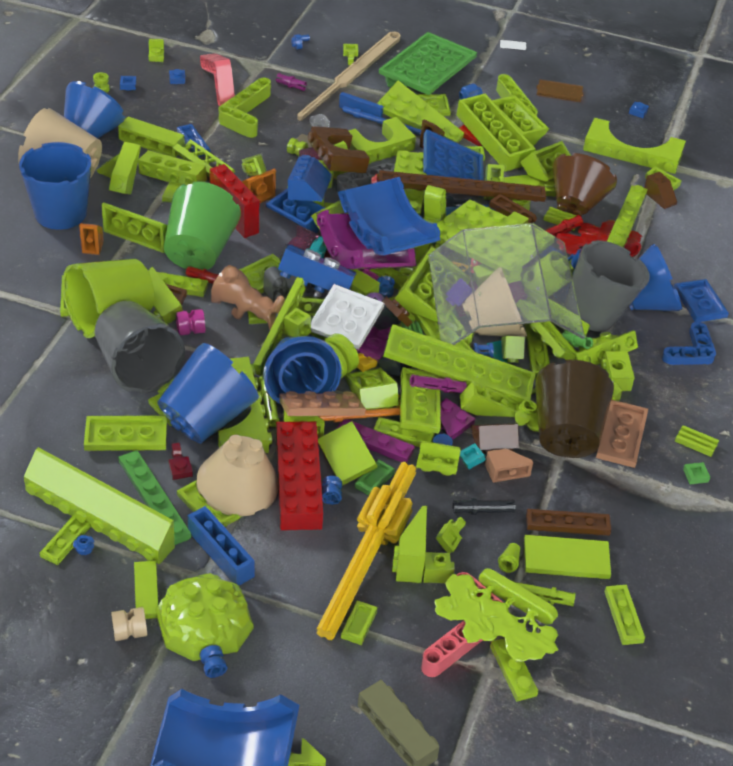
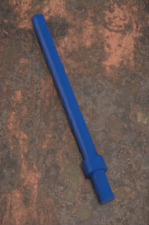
(358, 113)

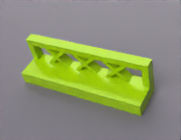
(194, 157)

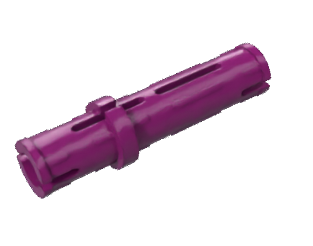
(446, 384)

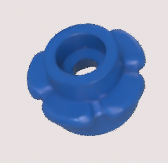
(84, 544)

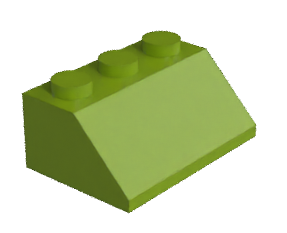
(540, 162)

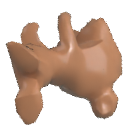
(234, 288)

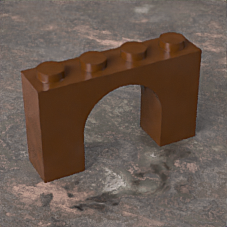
(337, 158)

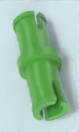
(576, 341)

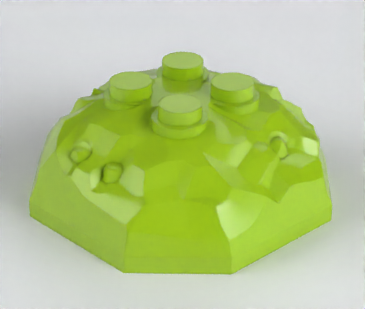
(204, 614)

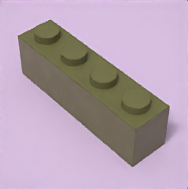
(398, 725)

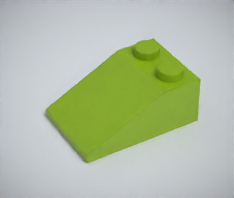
(373, 388)
(410, 554)

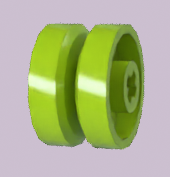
(345, 351)

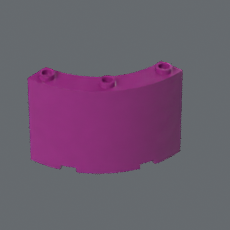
(350, 251)

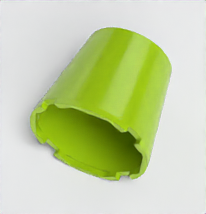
(98, 285)

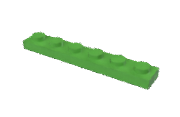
(152, 493)

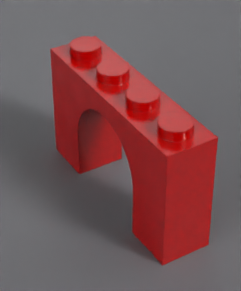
(248, 202)

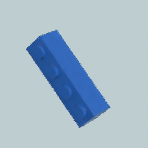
(221, 546)

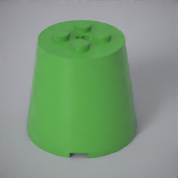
(200, 224)

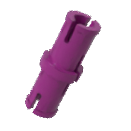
(291, 81)

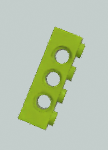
(171, 168)

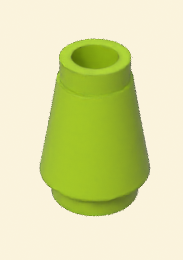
(509, 558)

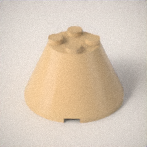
(238, 478)

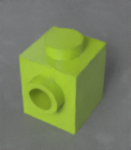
(437, 567)

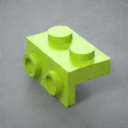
(438, 458)

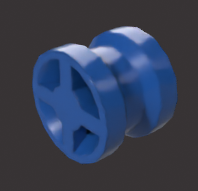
(386, 286)

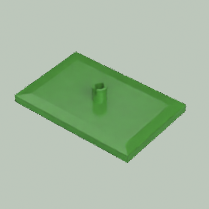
(428, 63)

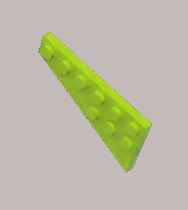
(411, 110)

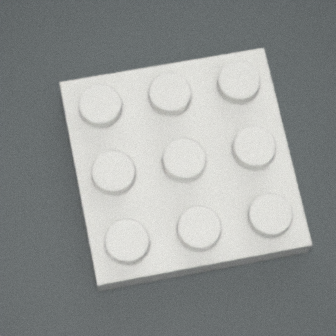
(346, 314)

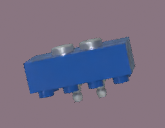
(314, 269)

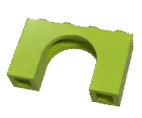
(398, 138)

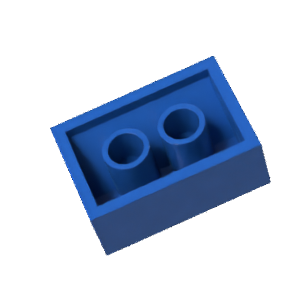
(295, 210)

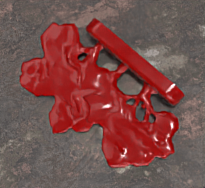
(592, 233)

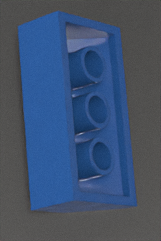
(308, 180)

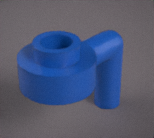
(297, 40)

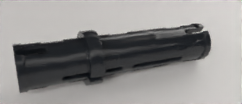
(483, 506)

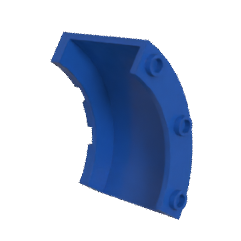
(385, 218)
(226, 734)

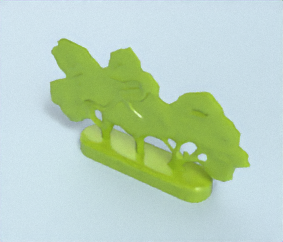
(490, 618)

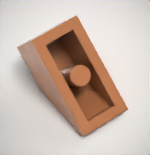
(507, 465)

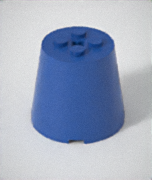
(57, 183)
(206, 394)

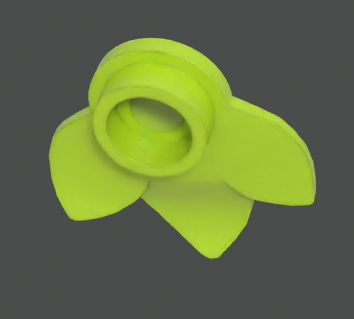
(527, 415)

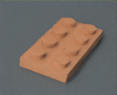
(322, 404)
(622, 433)

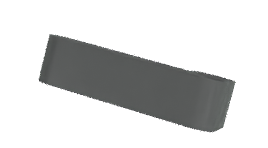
(352, 179)
(276, 285)

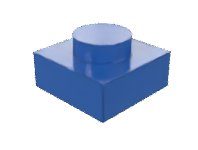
(177, 76)
(128, 83)
(638, 109)

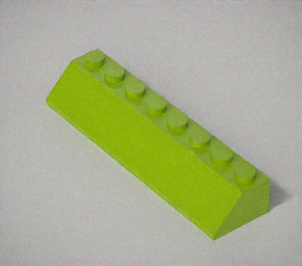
(103, 506)

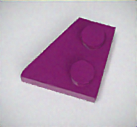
(454, 419)

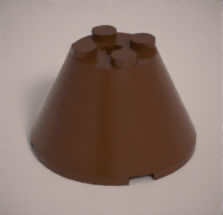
(581, 182)

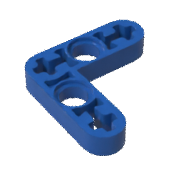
(701, 352)

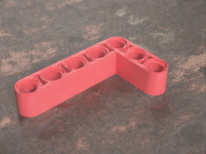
(222, 71)
(453, 641)

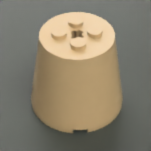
(50, 127)

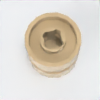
(129, 624)

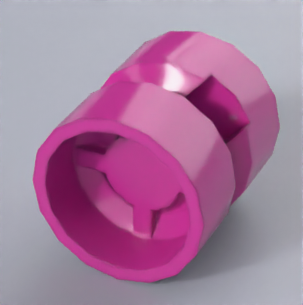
(190, 322)

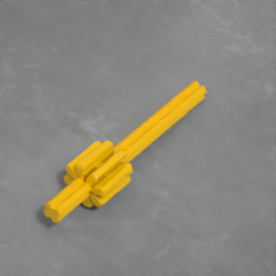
(382, 521)

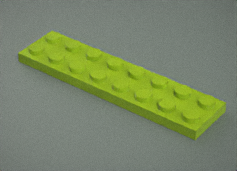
(458, 363)

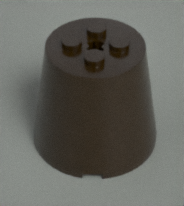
(572, 407)

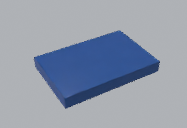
(701, 300)

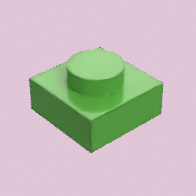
(696, 473)

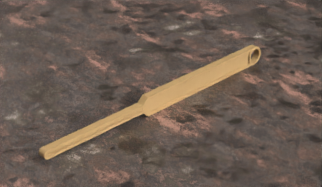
(353, 71)

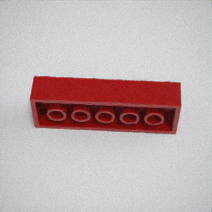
(299, 476)

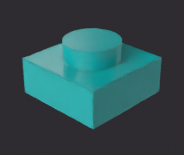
(472, 456)

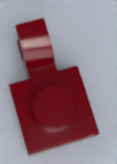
(179, 466)

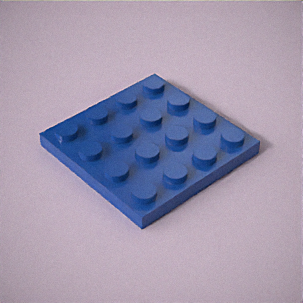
(450, 159)

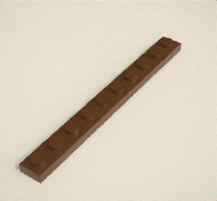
(467, 186)

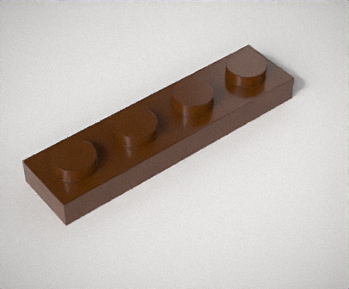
(568, 522)

